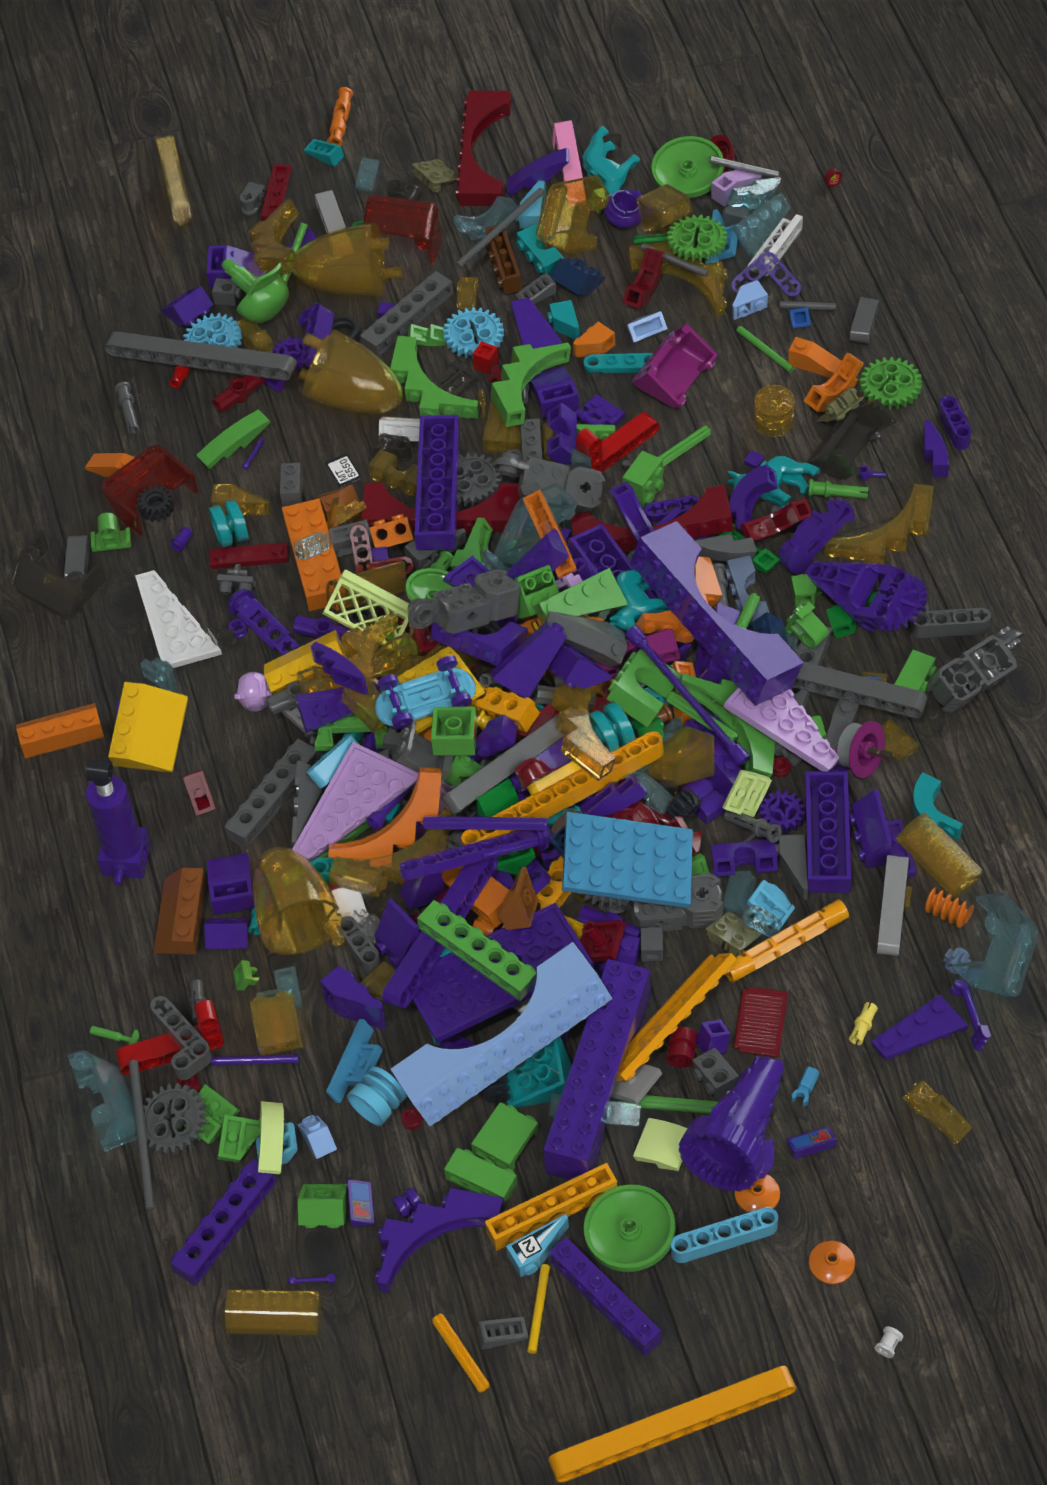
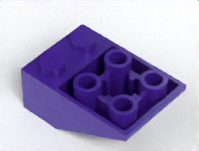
(219, 253)
(554, 388)
(230, 883)
(351, 999)

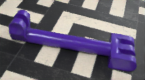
(982, 1032)

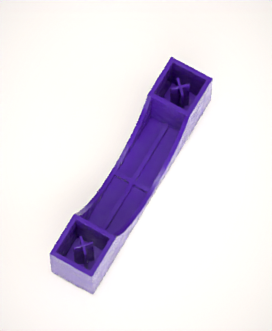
(754, 660)
(584, 1104)

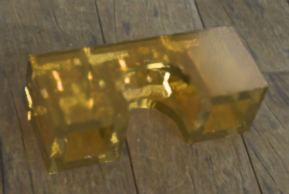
(384, 469)

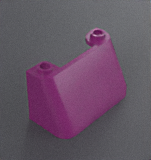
(675, 366)

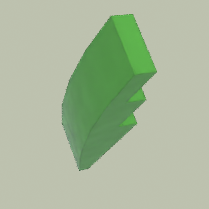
(233, 437)

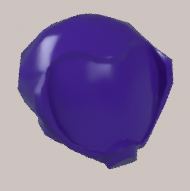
(623, 209)

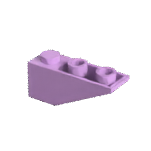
(727, 181)

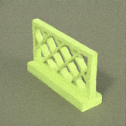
(372, 594)

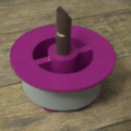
(862, 748)

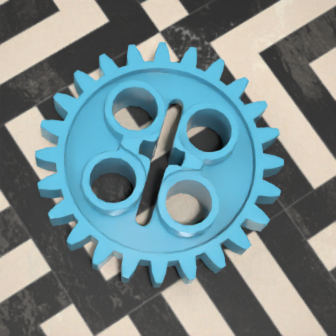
(215, 331)
(460, 336)

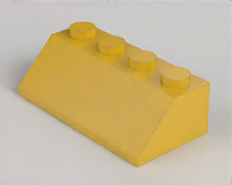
(284, 670)

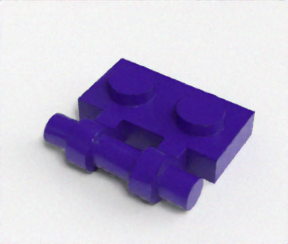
(602, 410)

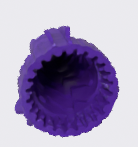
(729, 1143)

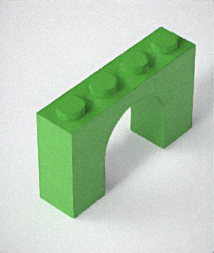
(632, 696)

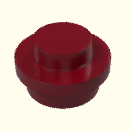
(781, 767)

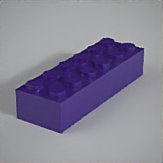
(827, 832)

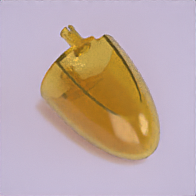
(346, 262)
(349, 376)
(293, 903)

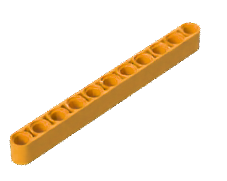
(576, 786)
(671, 1424)

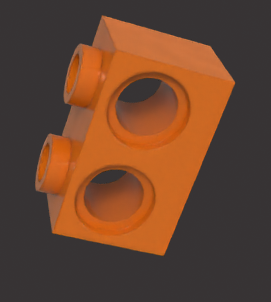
(393, 536)

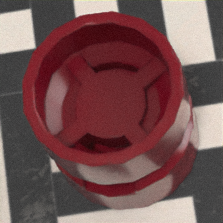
(681, 1047)

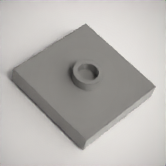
(637, 1087)

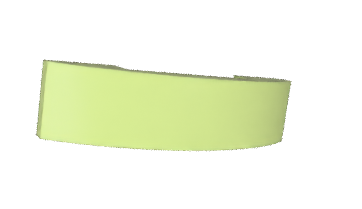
(271, 1137)

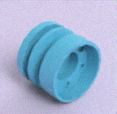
(376, 1096)

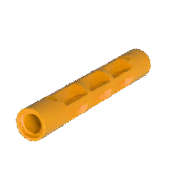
(787, 940)

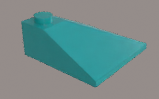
(539, 1076)

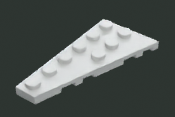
(173, 627)

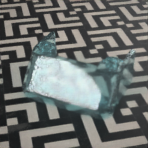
(1009, 949)

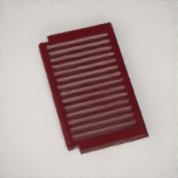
(760, 1021)

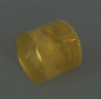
(774, 410)

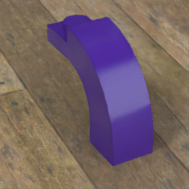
(748, 490)

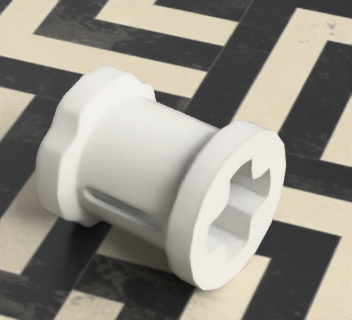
(888, 1342)

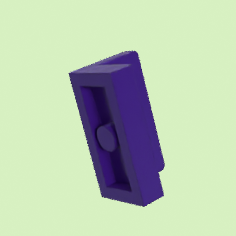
(226, 933)

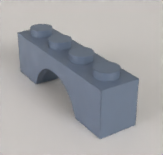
(741, 576)

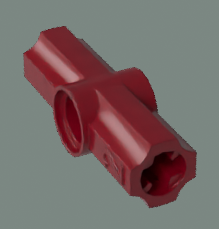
(237, 392)

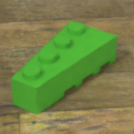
(587, 597)

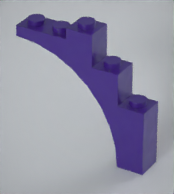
(631, 511)
(402, 1238)

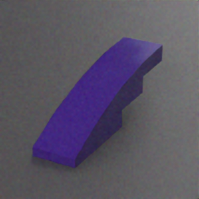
(542, 168)
(338, 666)

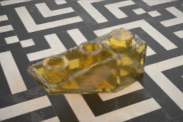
(248, 502)

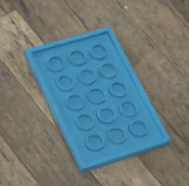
(627, 860)

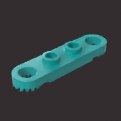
(616, 362)

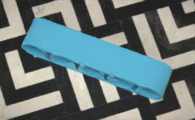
(717, 1243)

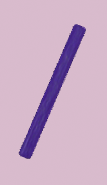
(485, 823)

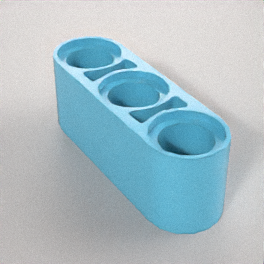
(325, 768)

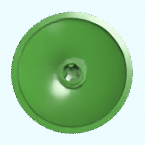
(686, 165)
(629, 1228)

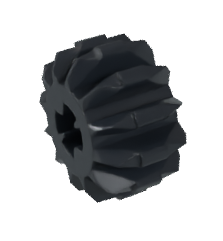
(684, 804)

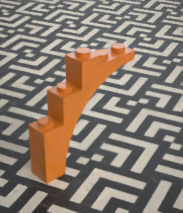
(709, 589)
(402, 829)

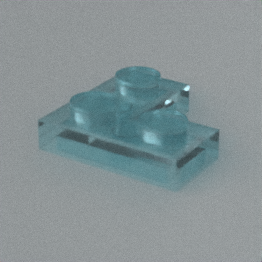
(160, 673)
(286, 980)

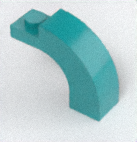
(925, 793)

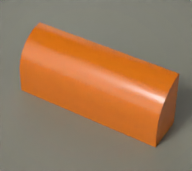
(489, 900)

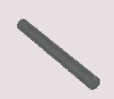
(743, 167)
(681, 263)

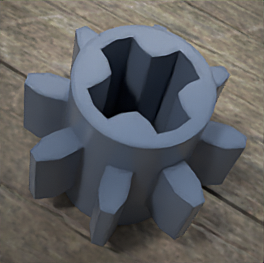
(957, 956)

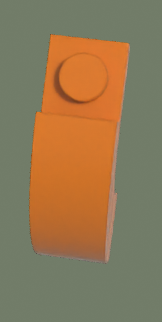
(844, 378)

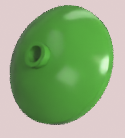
(425, 583)

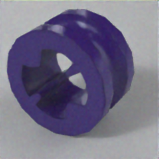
(238, 623)

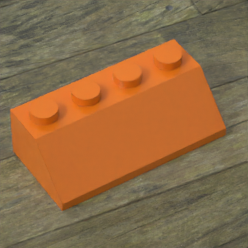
(59, 730)

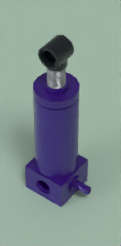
(123, 843)

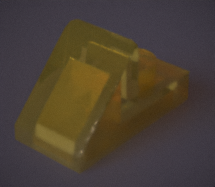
(467, 292)
(341, 513)

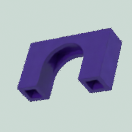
(489, 648)

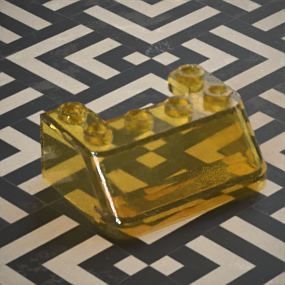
(568, 211)

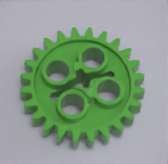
(683, 236)
(891, 382)

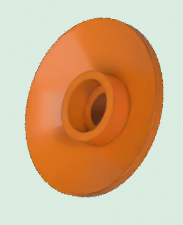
(767, 1197)
(829, 1271)

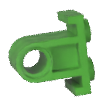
(109, 534)
(806, 626)

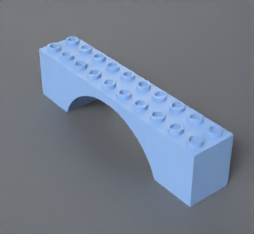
(446, 1078)

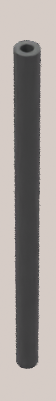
(499, 228)
(141, 1135)

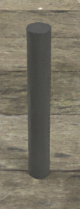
(811, 305)

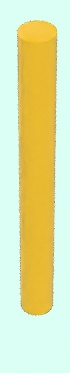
(538, 1309)

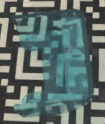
(520, 531)

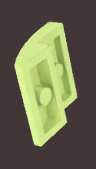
(747, 793)
(660, 1144)

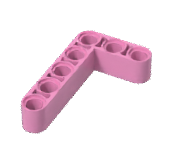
(564, 137)

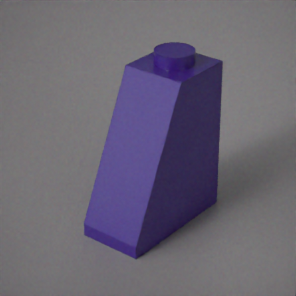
(422, 890)

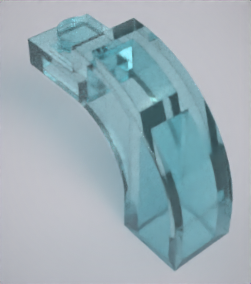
(495, 215)

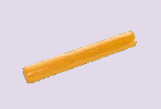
(460, 1353)

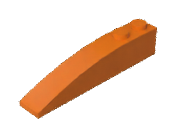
(546, 522)

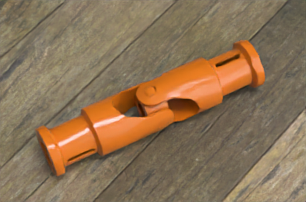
(340, 116)

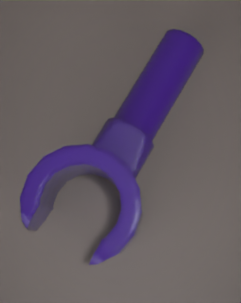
(865, 474)

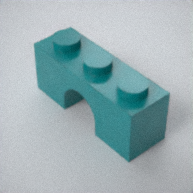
(532, 247)

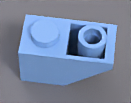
(749, 300)
(317, 1136)

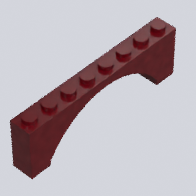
(481, 111)
(494, 510)
(705, 518)

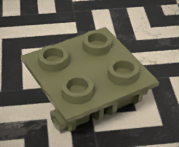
(433, 173)
(839, 406)
(732, 933)

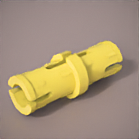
(863, 1023)

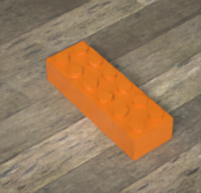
(315, 572)

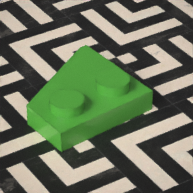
(237, 1137)

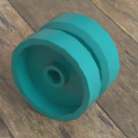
(228, 524)
(612, 726)

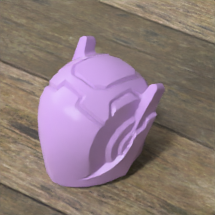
(253, 691)

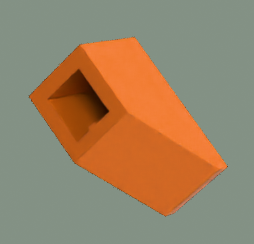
(596, 340)

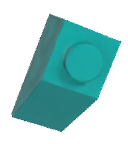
(564, 319)

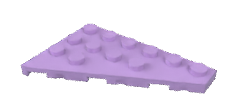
(787, 724)
(358, 788)

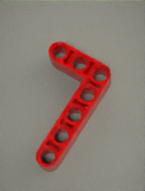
(618, 444)
(161, 1049)

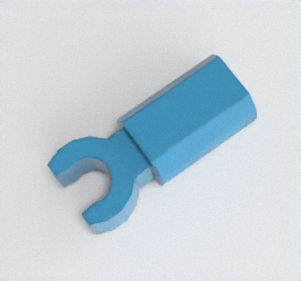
(806, 1085)

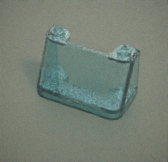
(116, 1117)

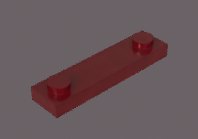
(276, 189)
(248, 555)

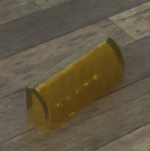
(387, 577)
(939, 855)
(272, 1312)

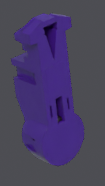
(813, 534)

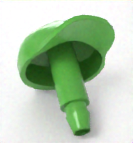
(264, 294)

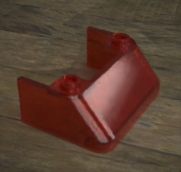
(406, 219)
(147, 469)

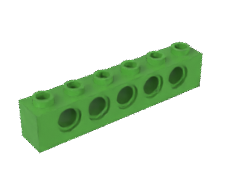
(516, 985)

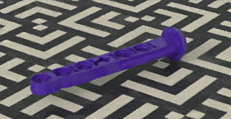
(251, 612)
(475, 852)

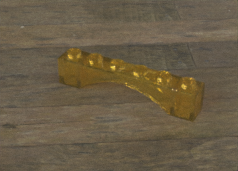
(383, 662)

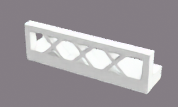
(784, 240)
(400, 426)

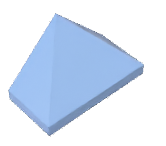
(646, 326)

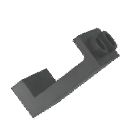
(417, 752)

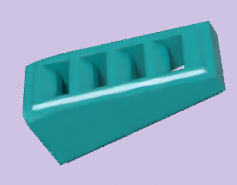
(326, 152)

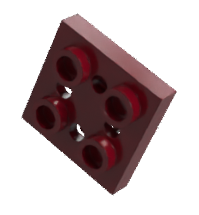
(597, 938)

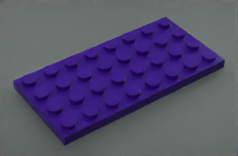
(461, 997)

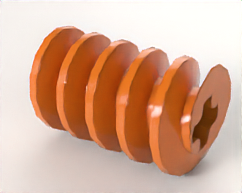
(948, 909)

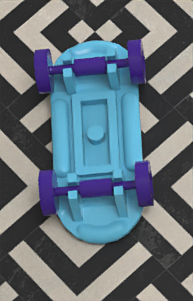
(416, 698)

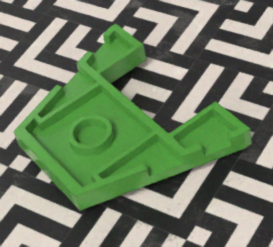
(346, 725)

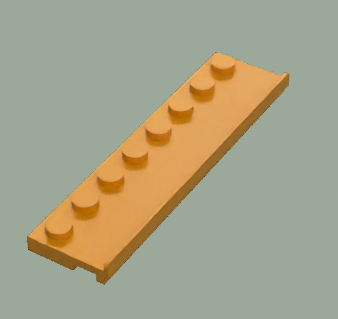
(672, 1012)

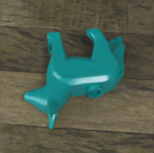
(609, 172)
(787, 472)
(638, 602)

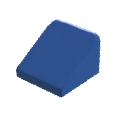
(799, 317)

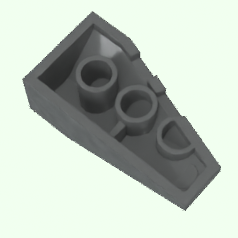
(592, 637)
(307, 798)

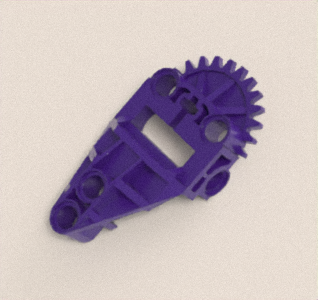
(853, 582)

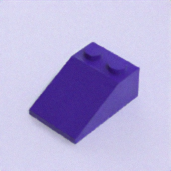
(395, 933)

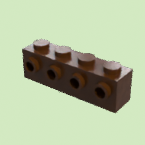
(504, 262)

